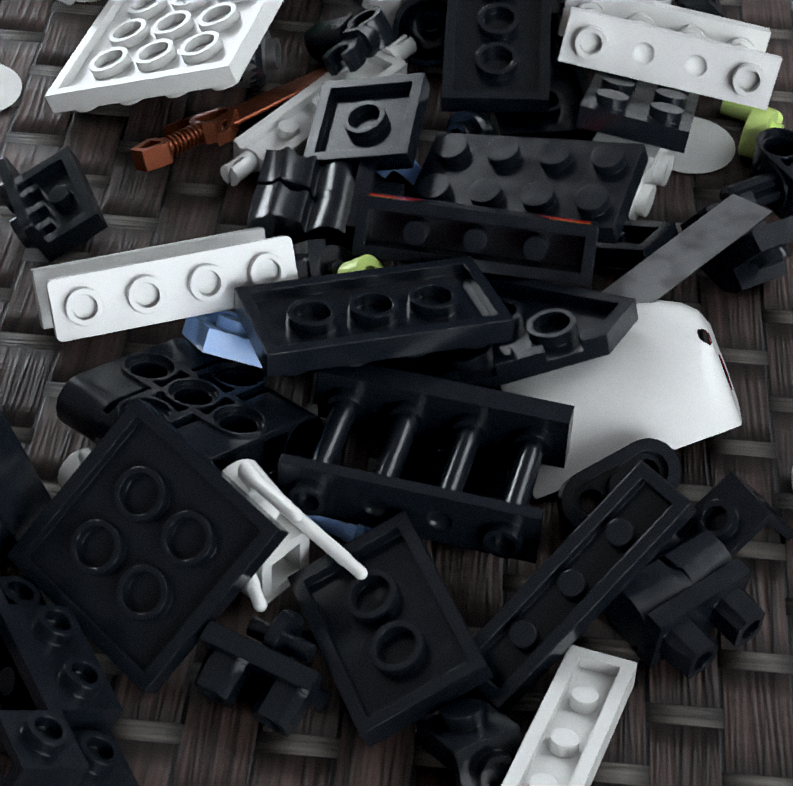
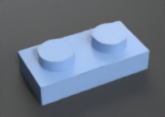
(221, 336)

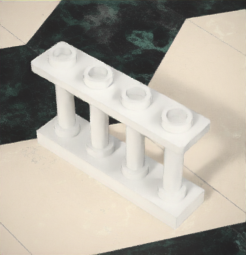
(157, 282)

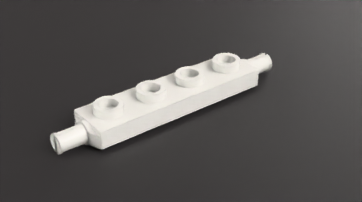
(292, 121)

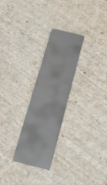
(689, 250)

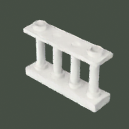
(671, 48)

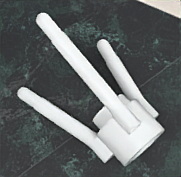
(261, 489)

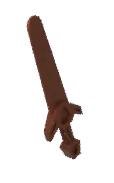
(214, 125)

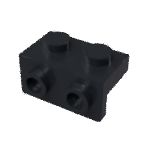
(51, 204)

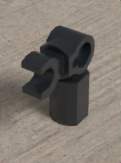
(349, 39)

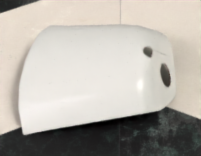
(651, 386)

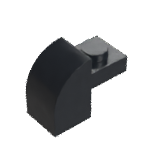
(753, 256)

